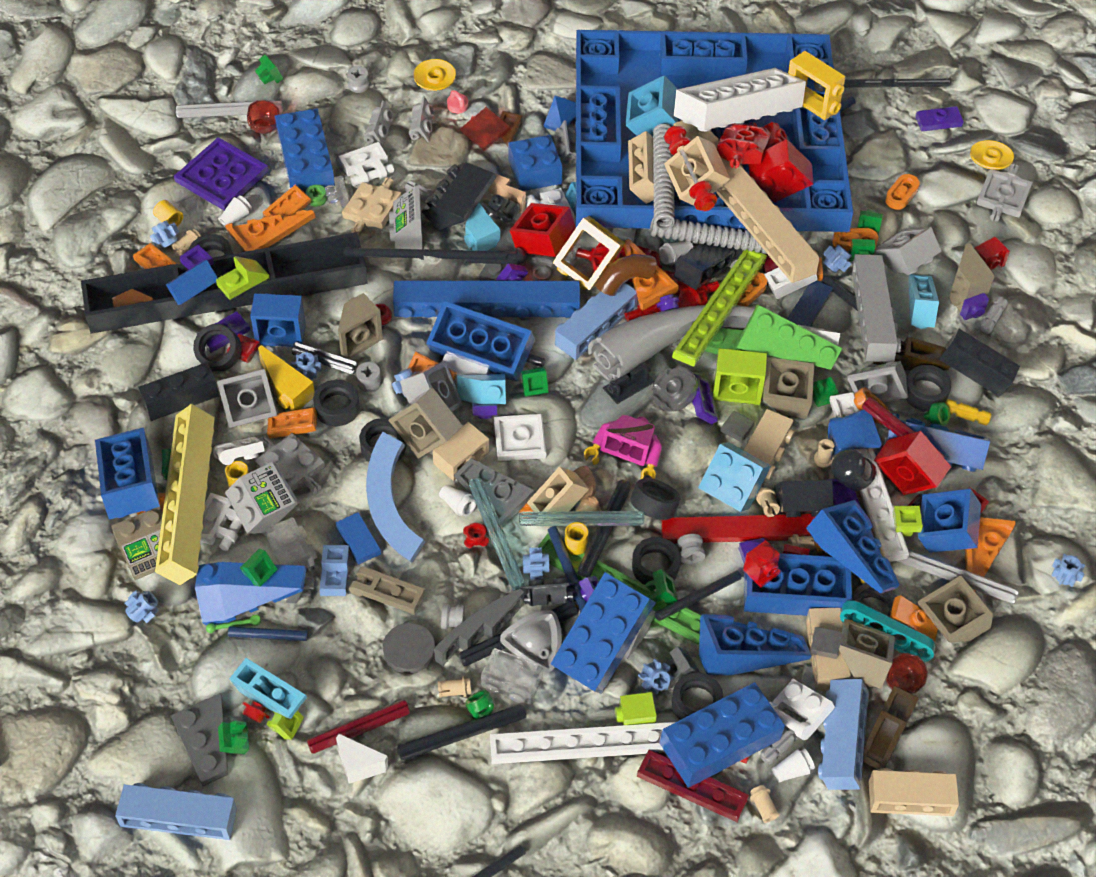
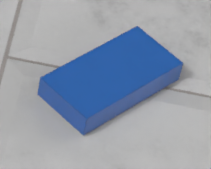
(192, 282)
(358, 537)

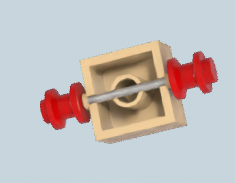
(694, 168)

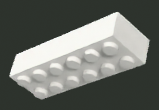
(739, 99)

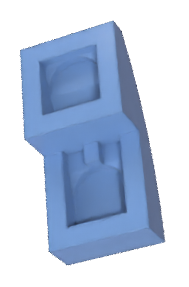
(334, 570)

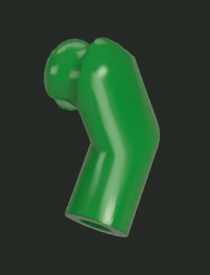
(166, 453)

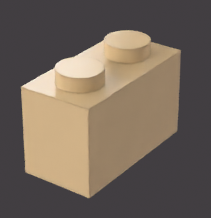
(463, 445)
(559, 492)

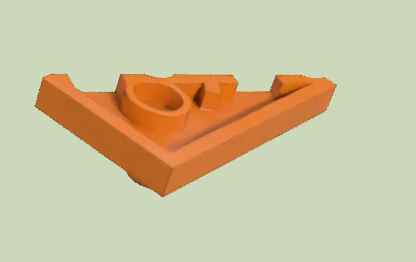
(268, 230)
(650, 290)
(992, 537)

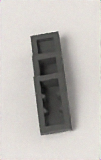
(486, 622)

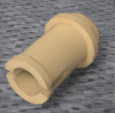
(186, 241)
(824, 456)
(766, 498)
(803, 541)
(454, 687)
(763, 801)

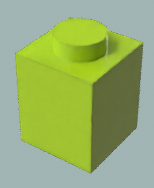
(636, 709)

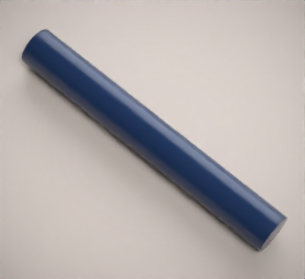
(267, 633)

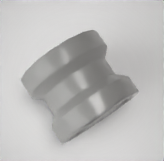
(358, 79)
(369, 383)
(691, 549)
(452, 615)

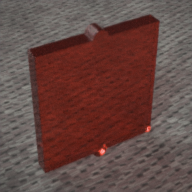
(485, 128)

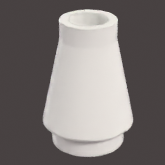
(236, 210)
(672, 251)
(458, 500)
(795, 765)

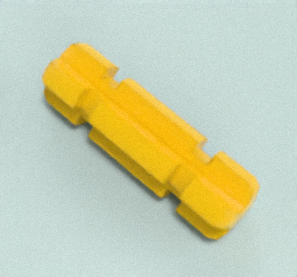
(968, 412)

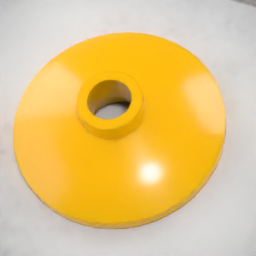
(434, 74)
(991, 154)

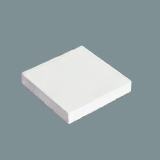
(519, 437)

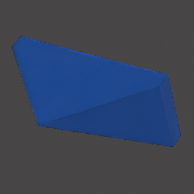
(560, 110)

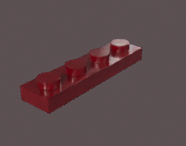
(707, 793)

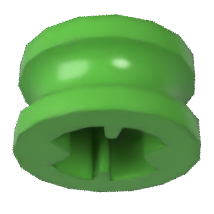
(316, 190)

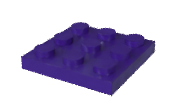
(221, 173)

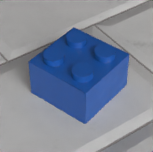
(535, 163)
(278, 319)
(950, 520)

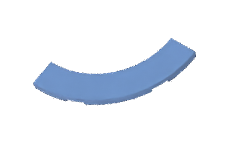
(382, 502)

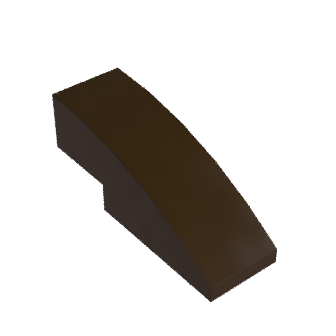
(918, 353)
(889, 727)

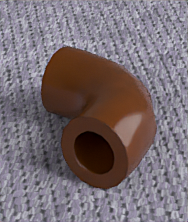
(624, 269)

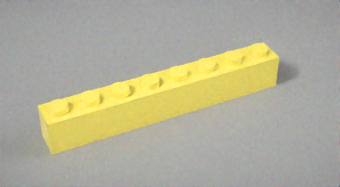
(185, 495)

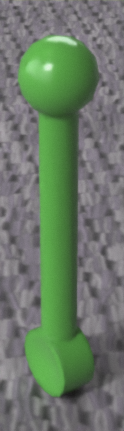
(254, 620)

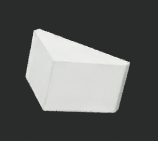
(359, 760)

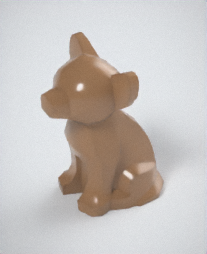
(588, 501)

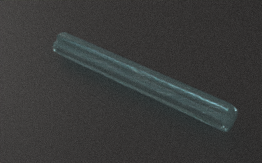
(588, 518)
(496, 533)

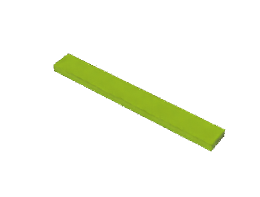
(719, 307)

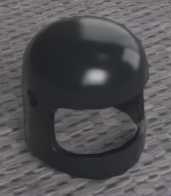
(848, 469)

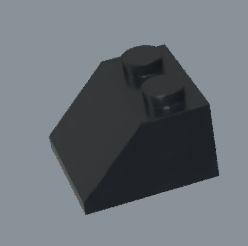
(803, 497)

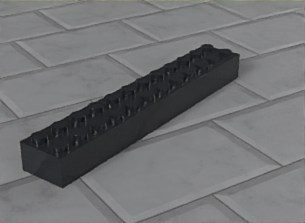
(292, 270)

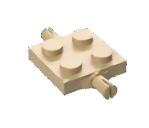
(371, 205)

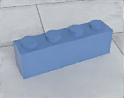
(594, 319)
(844, 735)
(176, 811)

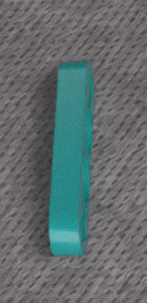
(891, 627)

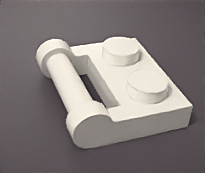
(244, 447)
(806, 704)

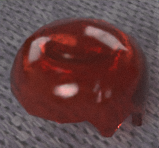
(262, 116)
(907, 673)

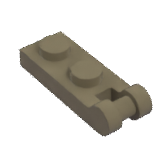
(387, 590)

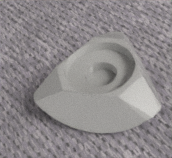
(535, 638)

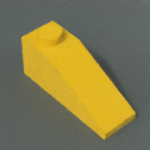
(289, 385)

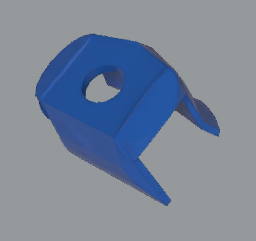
(853, 432)

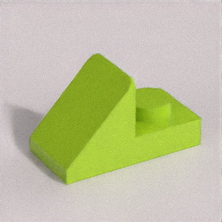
(245, 276)

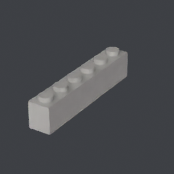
(874, 308)

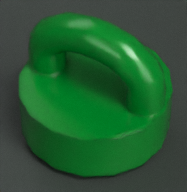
(938, 414)
(478, 702)

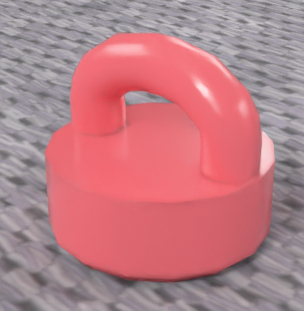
(457, 102)

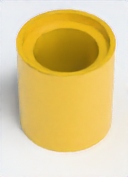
(166, 211)
(234, 470)
(576, 530)

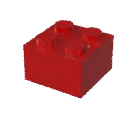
(782, 171)
(543, 229)
(912, 463)

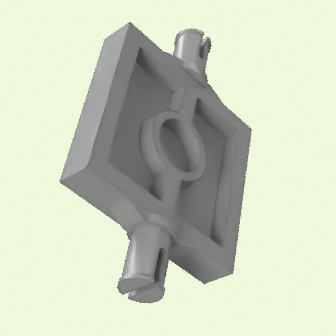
(1004, 193)
(294, 460)

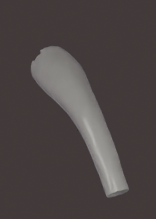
(639, 339)

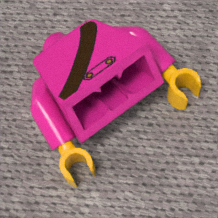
(630, 440)

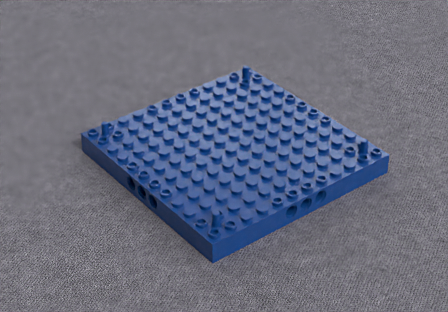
(622, 60)

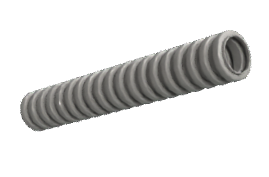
(663, 185)
(709, 235)

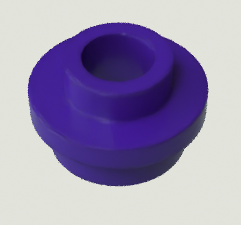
(668, 302)

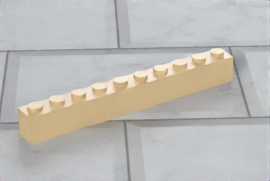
(762, 218)

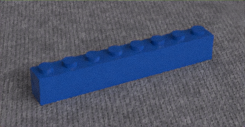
(488, 297)

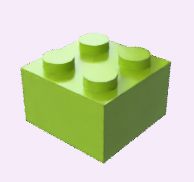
(739, 376)

